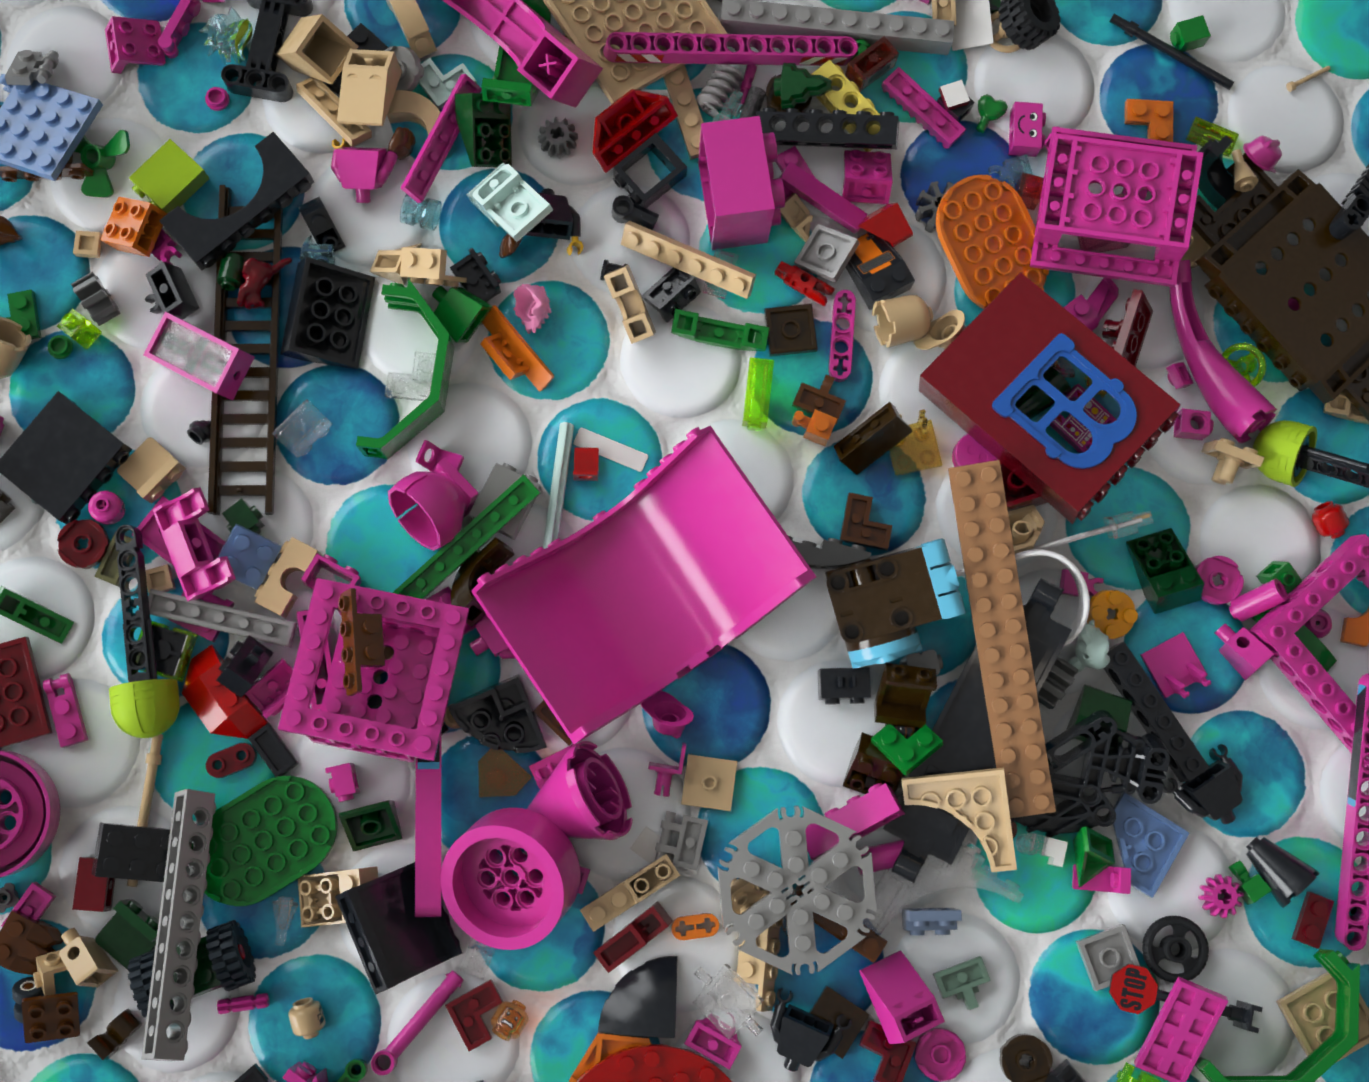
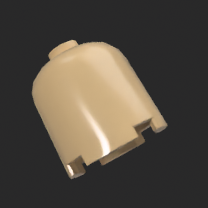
(901, 320)
(12, 346)

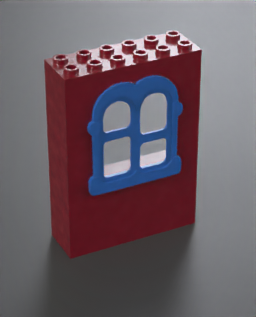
(1006, 355)

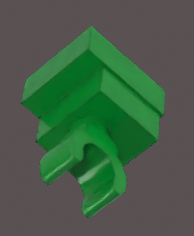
(1252, 887)

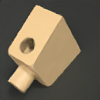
(85, 960)

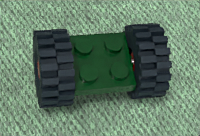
(222, 962)

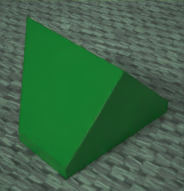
(1092, 854)

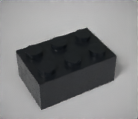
(131, 852)

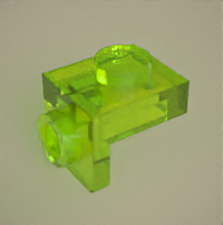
(79, 328)

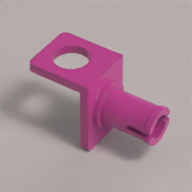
(665, 773)

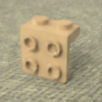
(427, 265)
(151, 470)

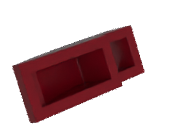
(633, 937)

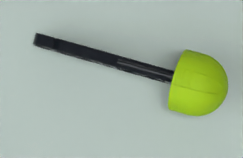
(1291, 451)
(144, 704)

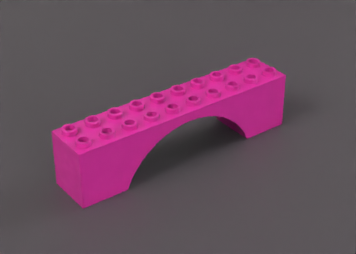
(536, 47)

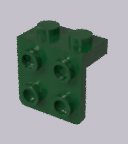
(128, 932)

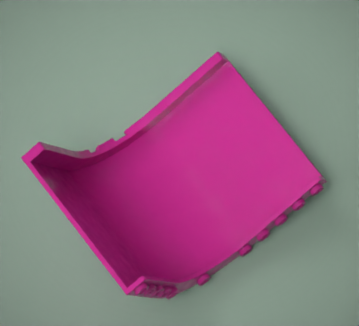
(645, 587)

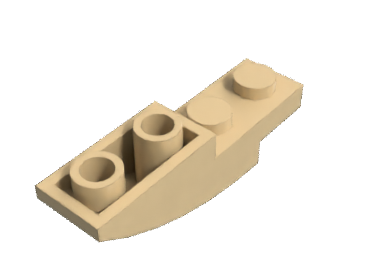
(629, 892)

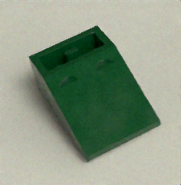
(484, 129)
(1165, 571)

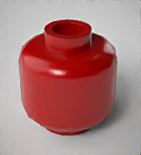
(1330, 519)

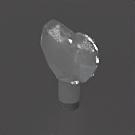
(1064, 368)

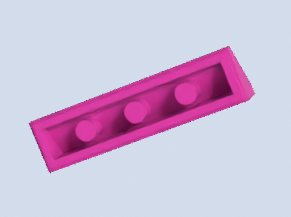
(822, 197)

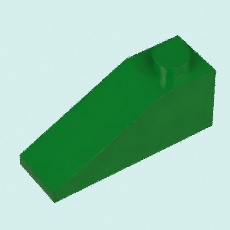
(33, 615)

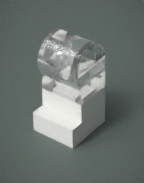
(1037, 844)

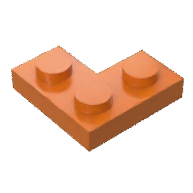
(1154, 114)

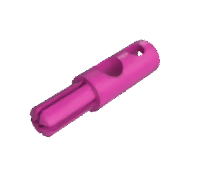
(748, 79)

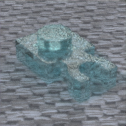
(1012, 168)

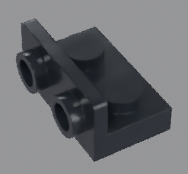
(672, 292)

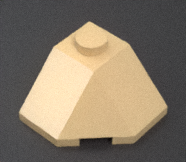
(1025, 527)

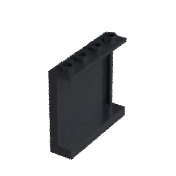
(63, 458)
(389, 935)

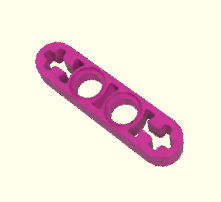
(842, 335)

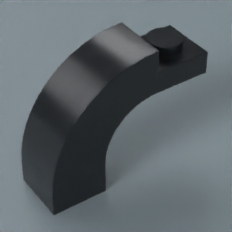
(1214, 179)

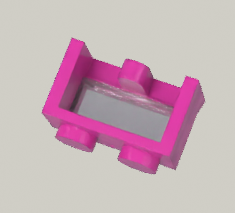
(328, 569)

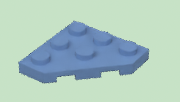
(1146, 843)

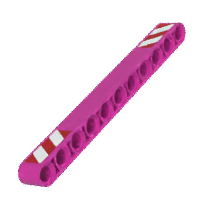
(722, 55)

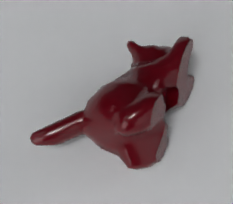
(256, 277)

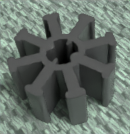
(928, 204)
(95, 298)
(1056, 683)

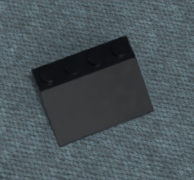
(327, 314)

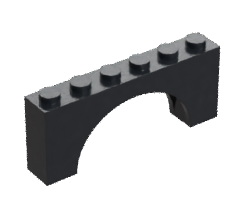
(210, 238)

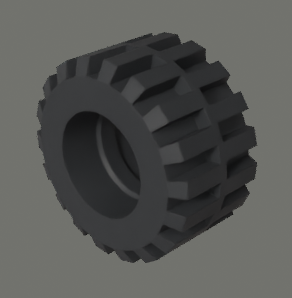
(1029, 21)

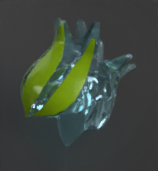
(227, 35)

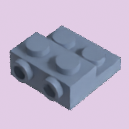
(938, 919)

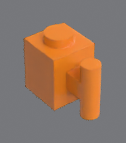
(817, 427)

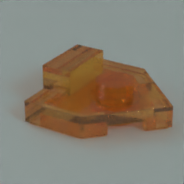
(500, 775)

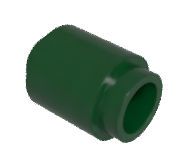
(231, 271)

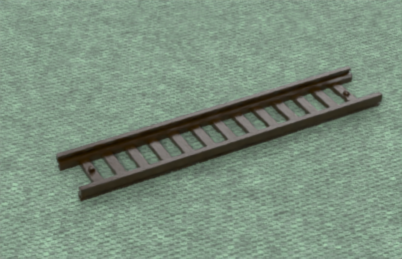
(218, 418)

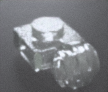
(731, 107)

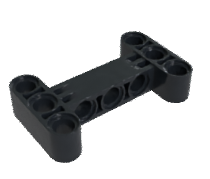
(262, 58)

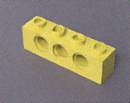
(848, 93)

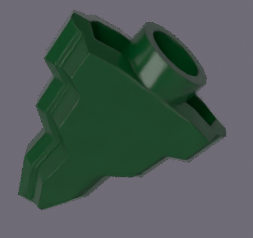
(798, 85)

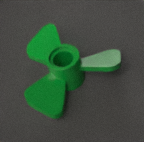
(101, 159)

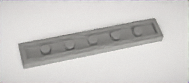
(221, 618)

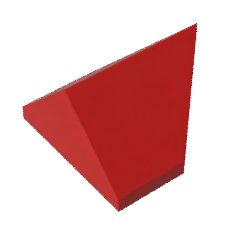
(888, 224)

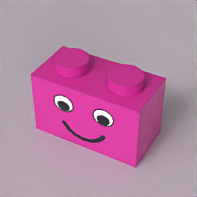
(1026, 129)

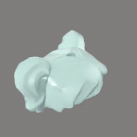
(1091, 649)

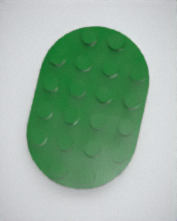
(268, 840)

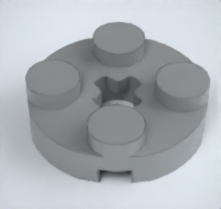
(411, 67)

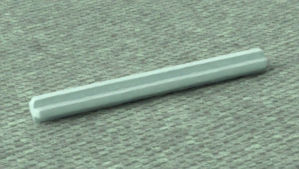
(558, 483)

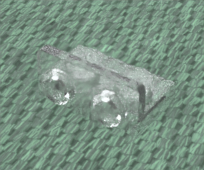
(302, 429)

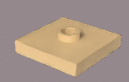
(709, 782)

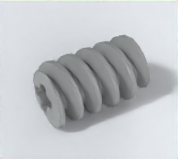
(717, 89)

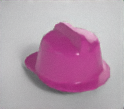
(1264, 152)
(668, 714)

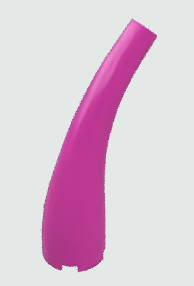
(1226, 391)

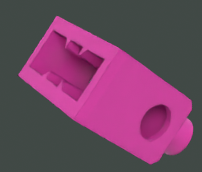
(1243, 650)

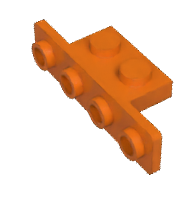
(512, 351)

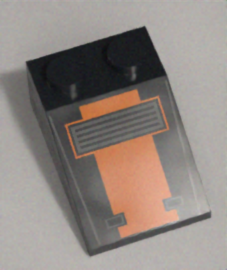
(878, 270)

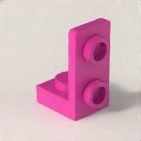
(1109, 880)

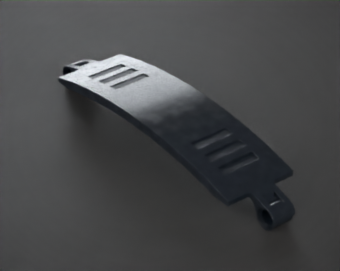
(968, 739)

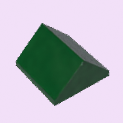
(371, 825)

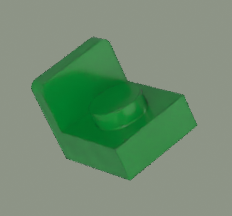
(1283, 572)

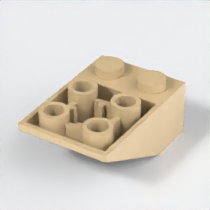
(367, 86)
(319, 890)

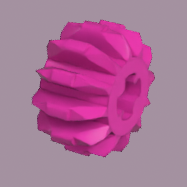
(1218, 886)

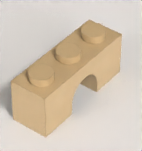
(631, 304)
(274, 594)

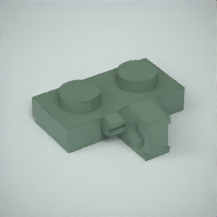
(963, 981)

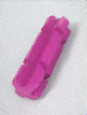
(243, 1003)

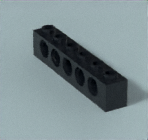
(885, 139)
(1154, 713)

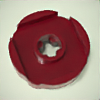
(69, 545)

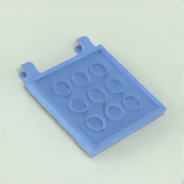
(43, 126)

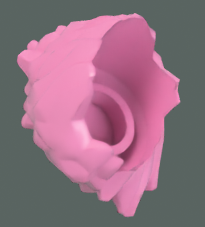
(531, 306)

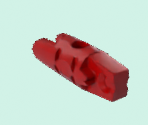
(804, 282)

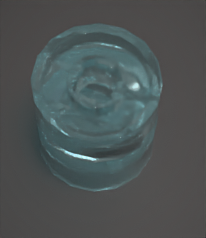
(425, 213)

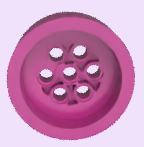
(34, 807)
(479, 900)

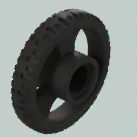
(1180, 927)

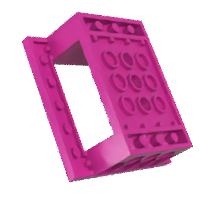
(1112, 160)
(418, 685)

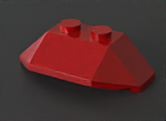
(628, 125)
(214, 703)

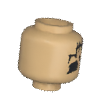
(306, 1018)

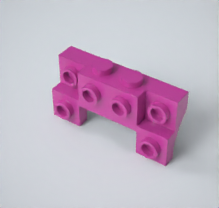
(188, 545)

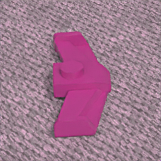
(1095, 307)

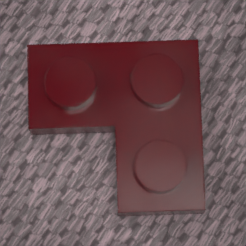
(467, 1013)
(894, 1056)

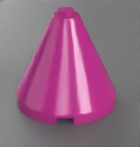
(585, 796)

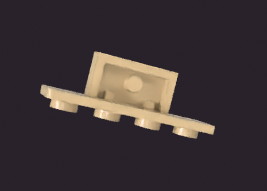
(759, 972)

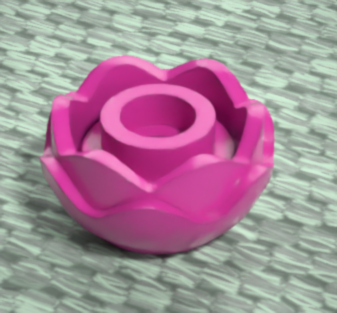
(1324, 626)

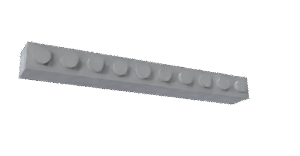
(903, 32)

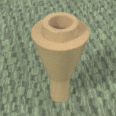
(1243, 175)

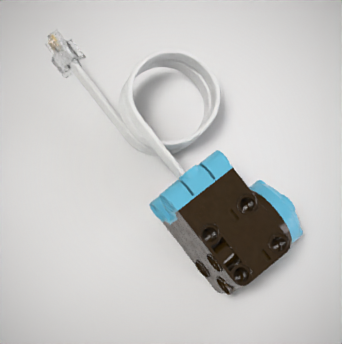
(890, 595)

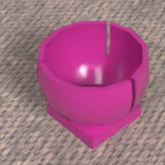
(442, 503)

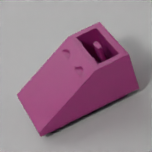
(900, 998)

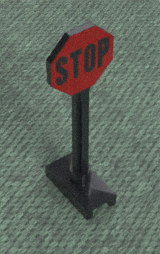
(1136, 990)

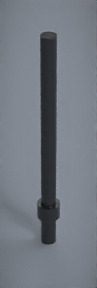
(1132, 29)

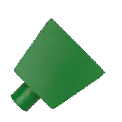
(460, 312)

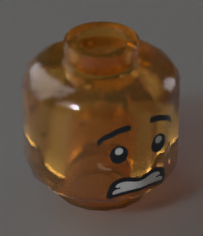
(509, 1020)

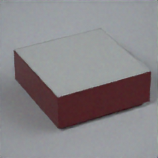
(954, 95)

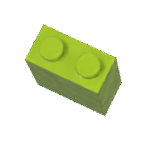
(168, 177)

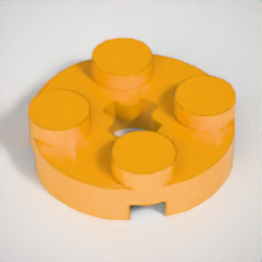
(1124, 616)

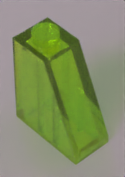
(757, 393)

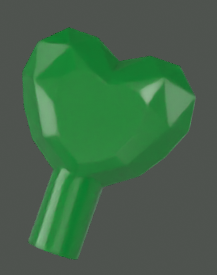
(989, 110)

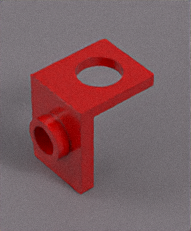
(586, 464)

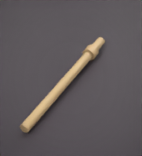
(153, 760)

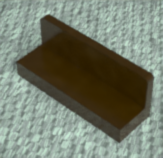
(872, 439)

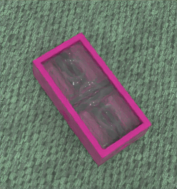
(199, 356)

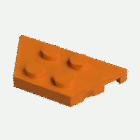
(603, 1046)

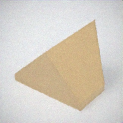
(388, 264)

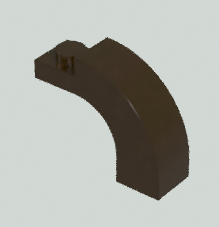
(481, 562)

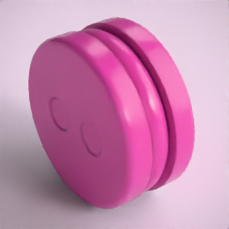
(969, 451)

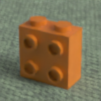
(133, 226)

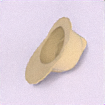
(943, 331)

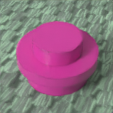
(217, 98)

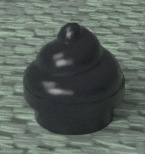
(199, 431)

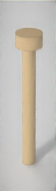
(1292, 85)

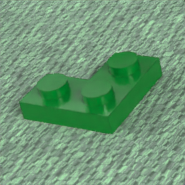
(24, 312)
(903, 752)

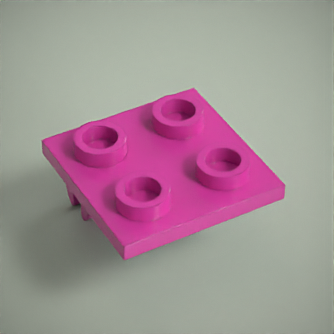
(1175, 666)

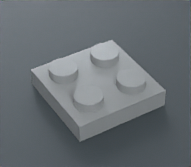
(826, 253)
(1106, 954)

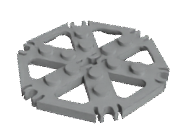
(775, 879)

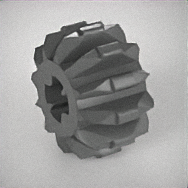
(562, 144)

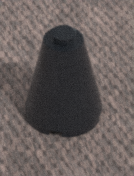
(1280, 870)

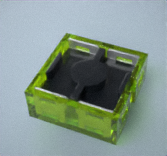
(172, 651)

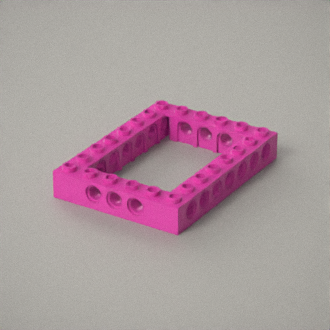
(1290, 654)

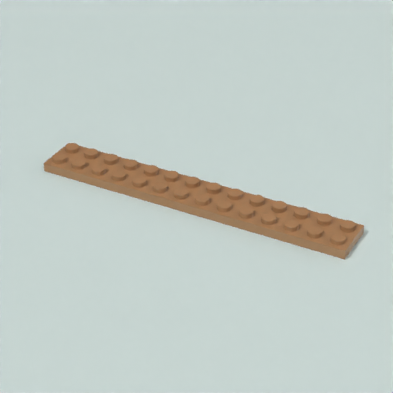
(1001, 636)

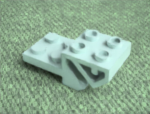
(509, 201)

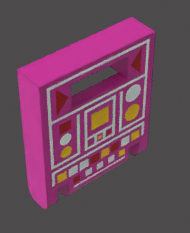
(1072, 430)

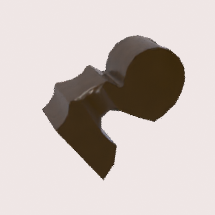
(117, 1034)

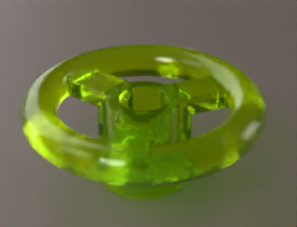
(1249, 360)

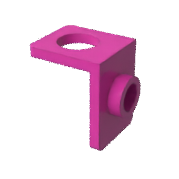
(437, 455)

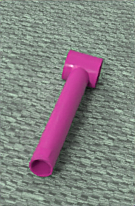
(417, 1022)

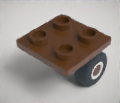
(45, 1016)

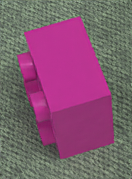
(739, 182)

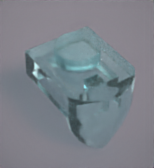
(320, 252)

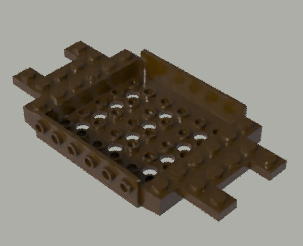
(1244, 234)

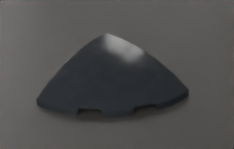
(500, 717)
(643, 1001)

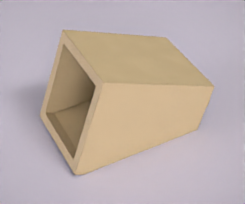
(316, 48)

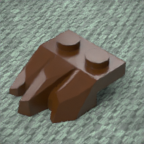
(24, 940)

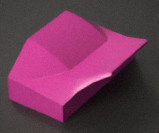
(713, 1043)

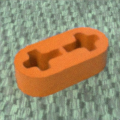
(696, 932)

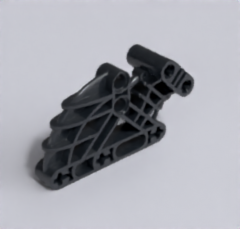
(1137, 765)

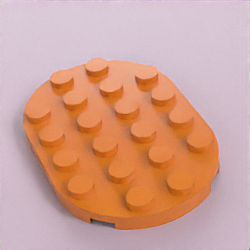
(986, 236)

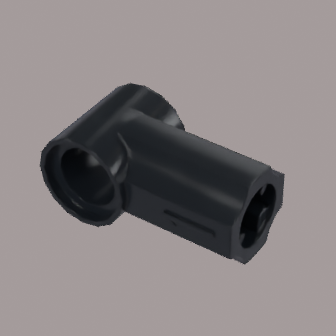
(635, 214)

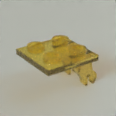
(917, 450)

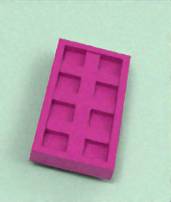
(1181, 1031)

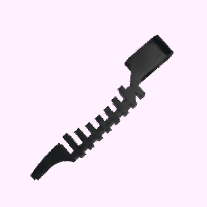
(1354, 209)

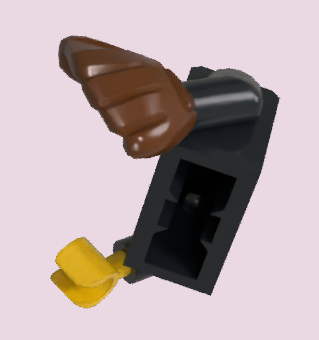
(558, 224)

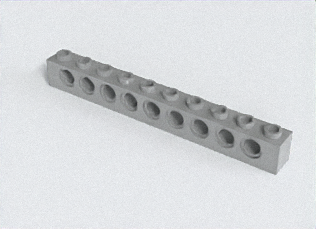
(170, 934)

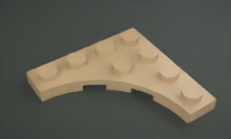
(976, 800)

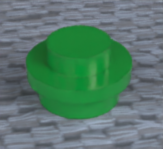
(60, 347)

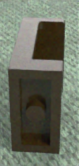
(904, 695)

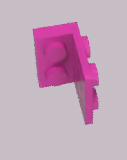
(133, 42)
(867, 176)

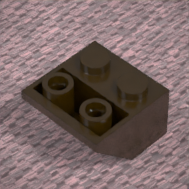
(870, 767)

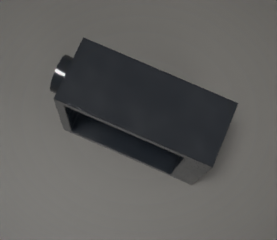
(665, 155)

